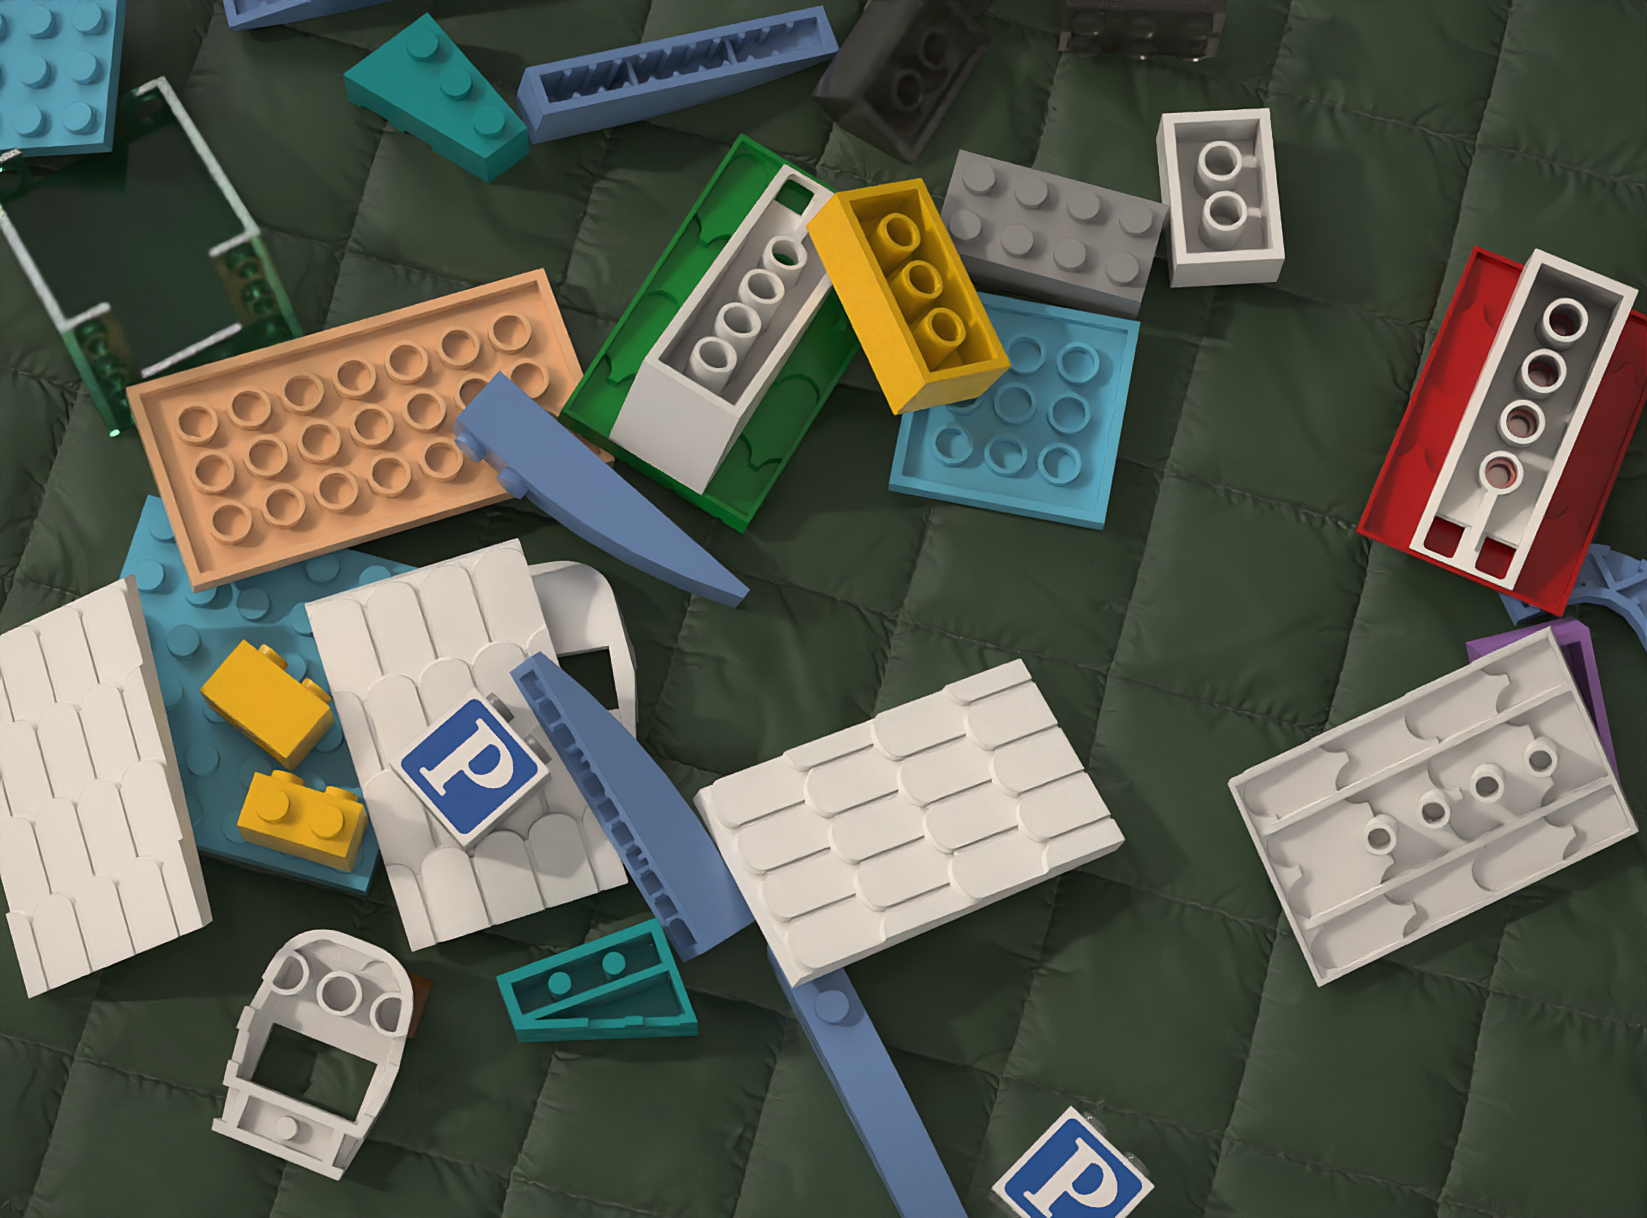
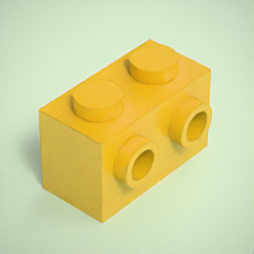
(268, 703)
(303, 821)

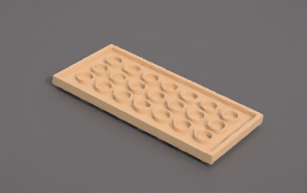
(345, 428)

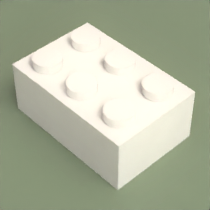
(1220, 197)

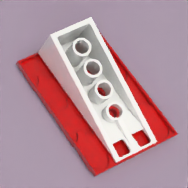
(1515, 427)

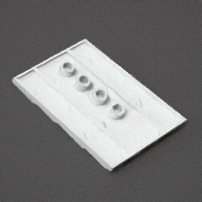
(397, 664)
(91, 794)
(1433, 805)
(906, 821)

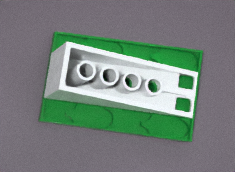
(723, 343)

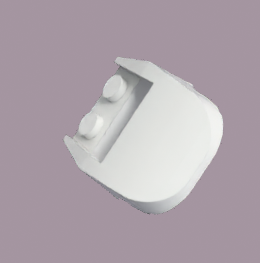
(587, 618)
(341, 996)

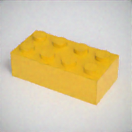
(908, 295)

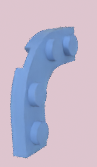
(1604, 580)

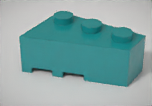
(441, 98)
(601, 991)

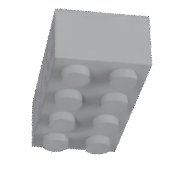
(1051, 235)

